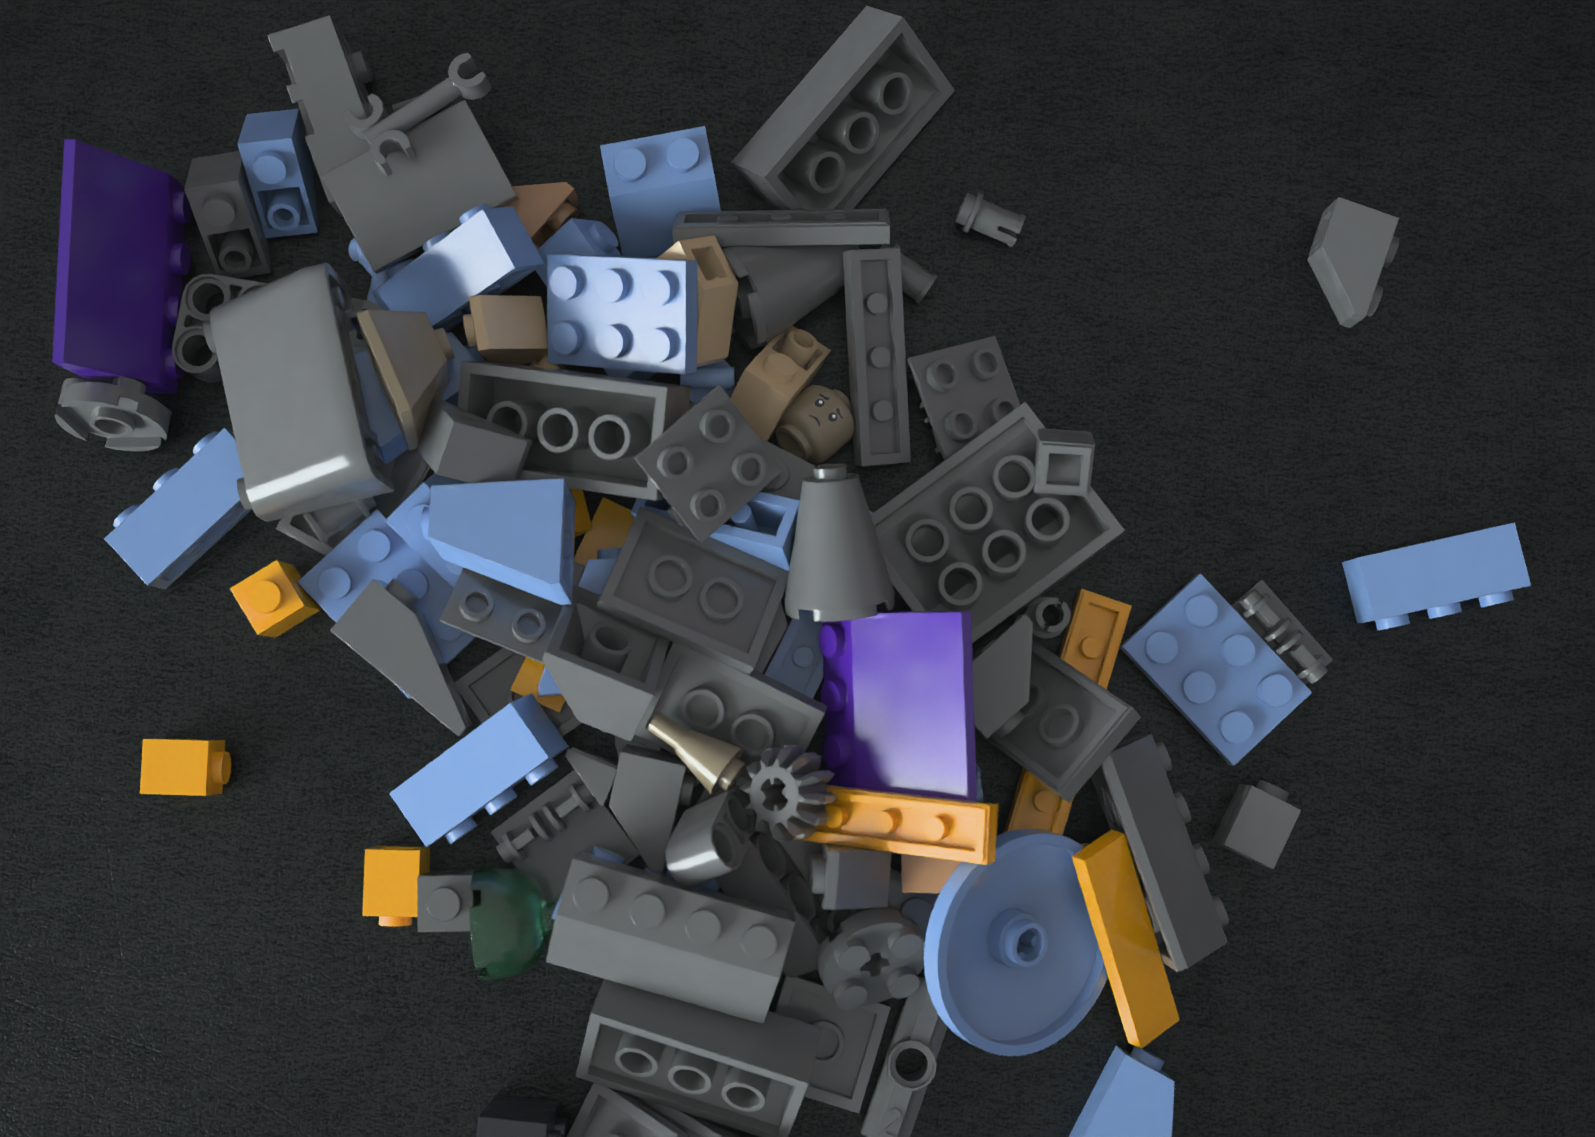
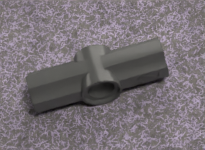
(899, 1093)

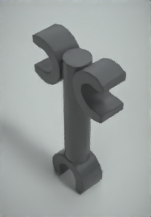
(386, 131)

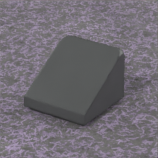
(1063, 462)
(594, 771)

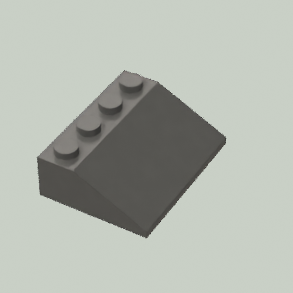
(982, 537)

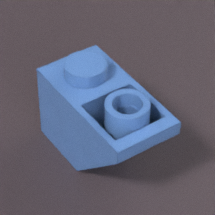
(280, 172)

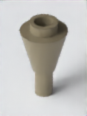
(709, 759)

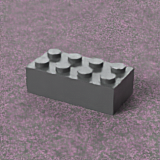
(578, 421)

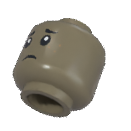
(816, 424)

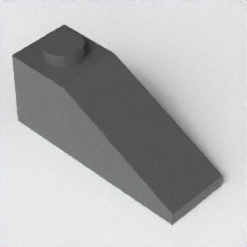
(401, 646)

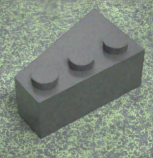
(325, 83)

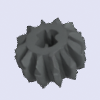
(788, 792)

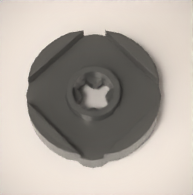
(113, 411)
(847, 964)

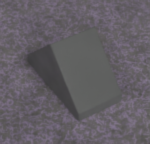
(470, 447)

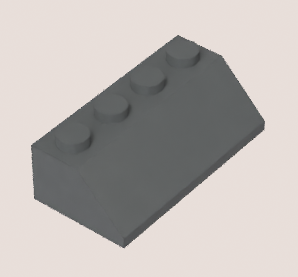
(846, 118)
(1169, 867)
(670, 937)
(700, 1058)

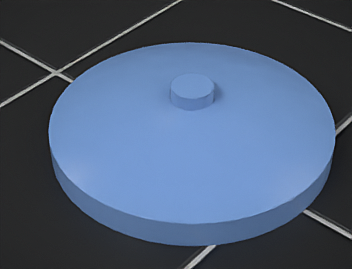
(1014, 947)

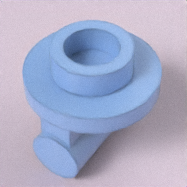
(708, 378)

